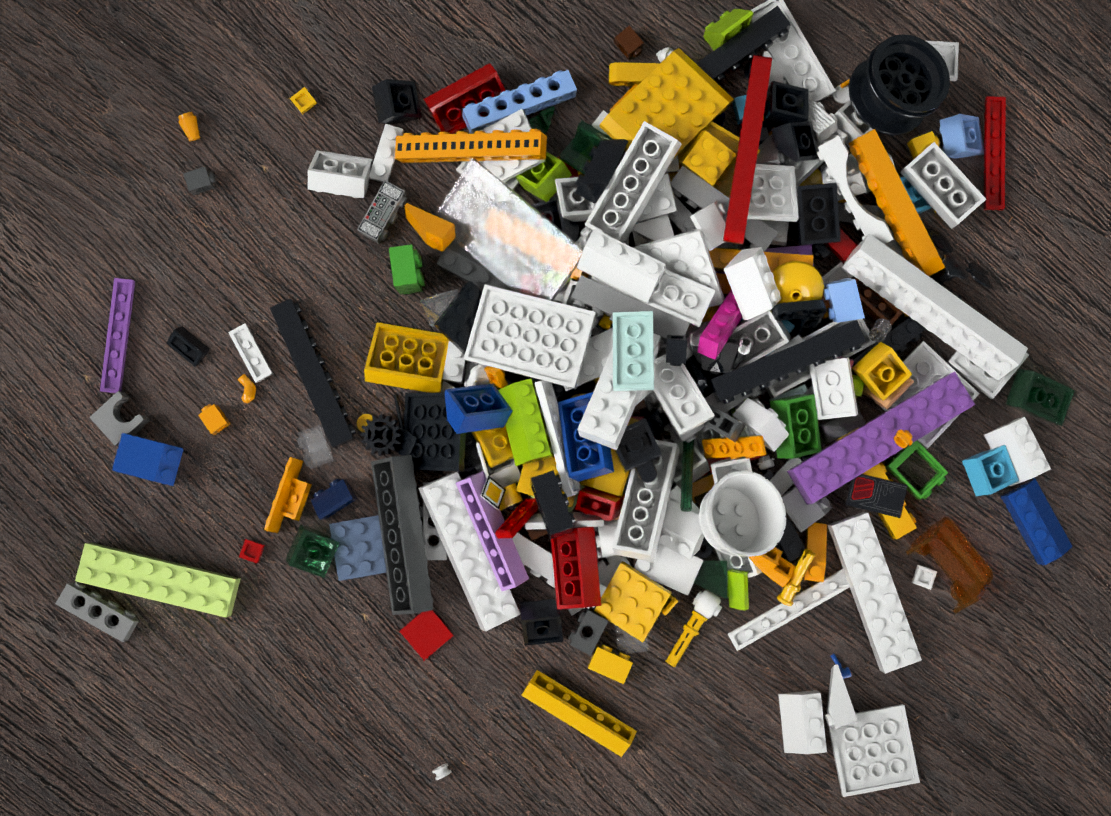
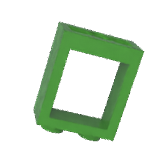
(902, 455)

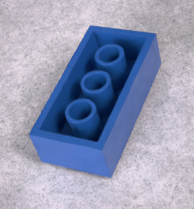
(583, 457)

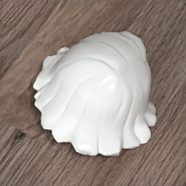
(475, 375)

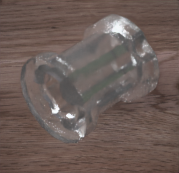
(880, 330)

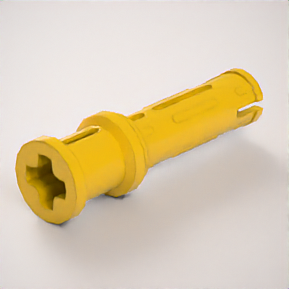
(793, 585)
(673, 659)

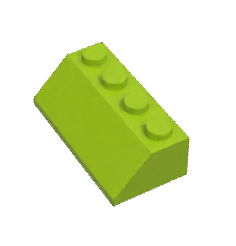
(526, 423)

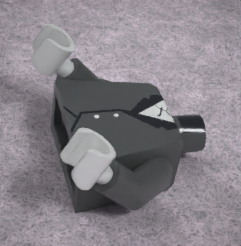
(729, 357)

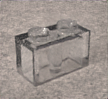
(315, 447)

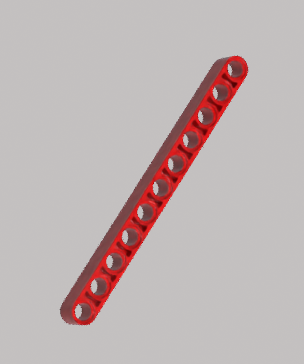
(747, 150)

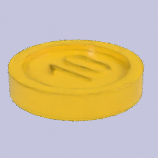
(362, 421)

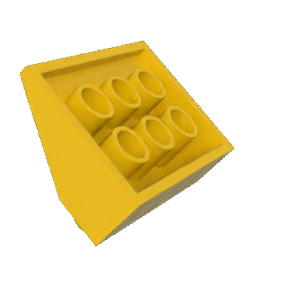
(406, 358)

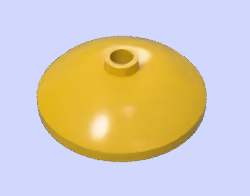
(798, 278)

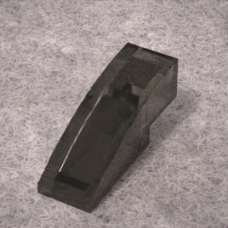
(837, 427)

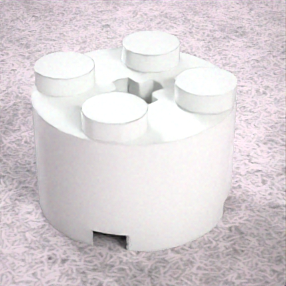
(604, 538)

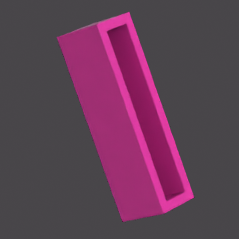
(720, 327)

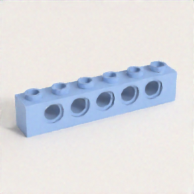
(531, 104)

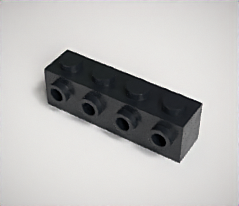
(898, 337)

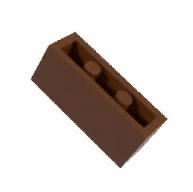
(876, 305)

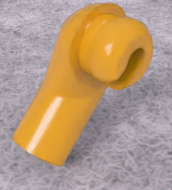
(249, 389)

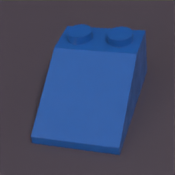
(147, 459)

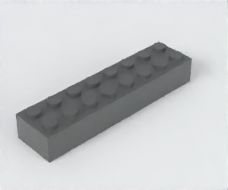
(402, 535)

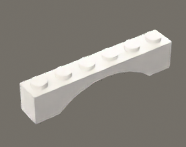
(835, 155)

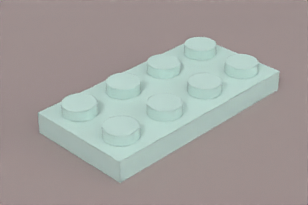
(633, 351)

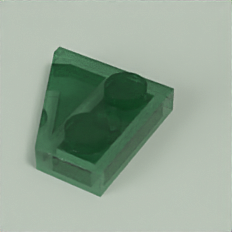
(714, 577)

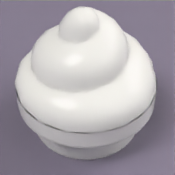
(664, 53)

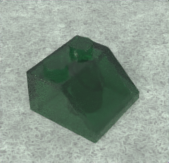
(312, 551)

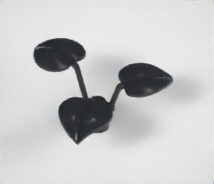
(953, 267)

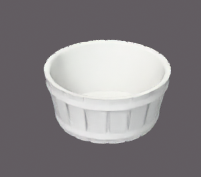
(743, 515)

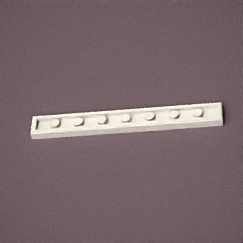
(783, 614)

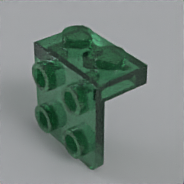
(579, 148)

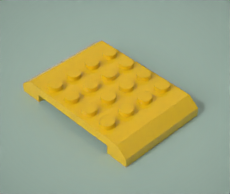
(673, 99)

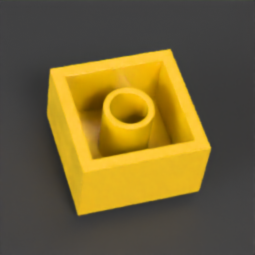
(707, 157)
(882, 371)

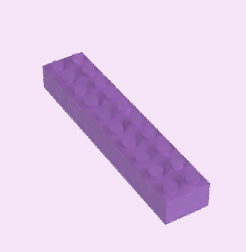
(875, 439)

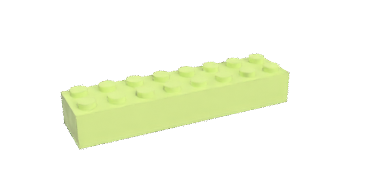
(157, 579)

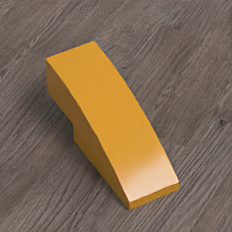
(774, 566)

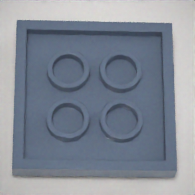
(359, 548)

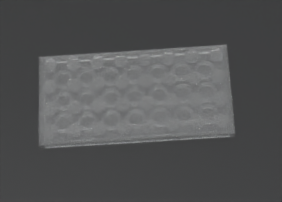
(509, 234)

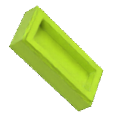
(738, 589)

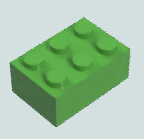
(405, 269)
(801, 423)

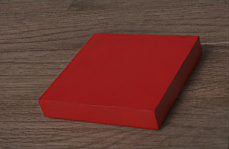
(426, 633)

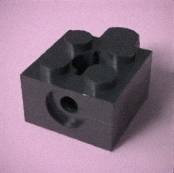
(638, 450)

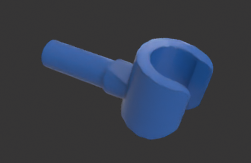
(845, 672)

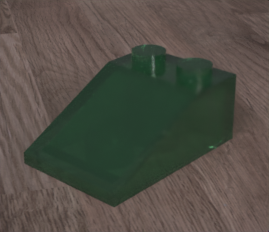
(1040, 396)

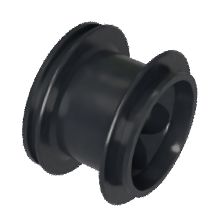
(899, 84)

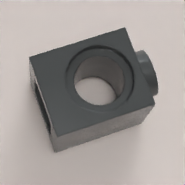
(199, 180)

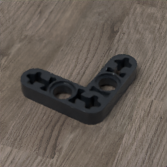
(807, 312)

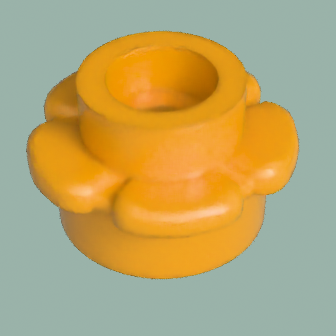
(903, 438)

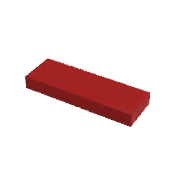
(517, 519)

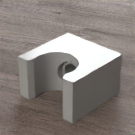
(111, 424)

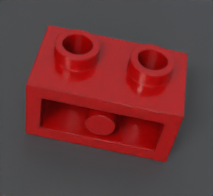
(599, 503)

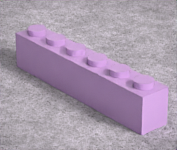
(486, 520)

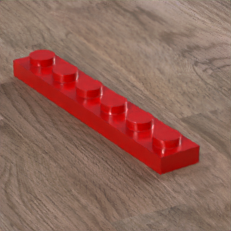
(994, 153)

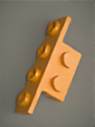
(744, 447)
(289, 497)

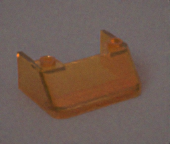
(957, 560)

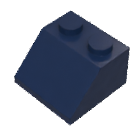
(333, 499)

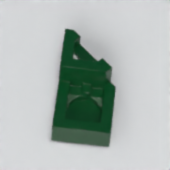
(542, 120)

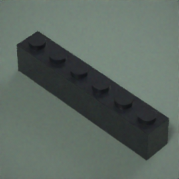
(745, 45)

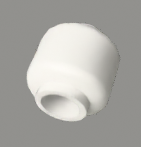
(707, 604)

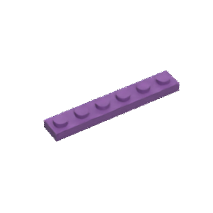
(117, 335)

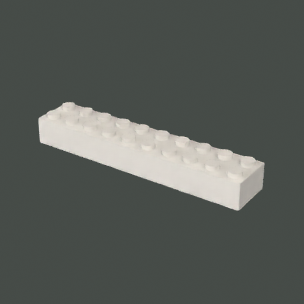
(934, 307)

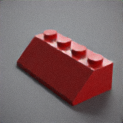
(448, 103)
(576, 569)

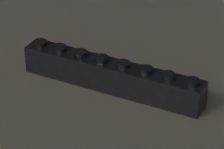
(786, 361)
(312, 373)

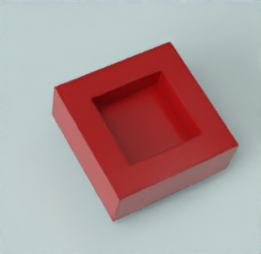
(251, 551)

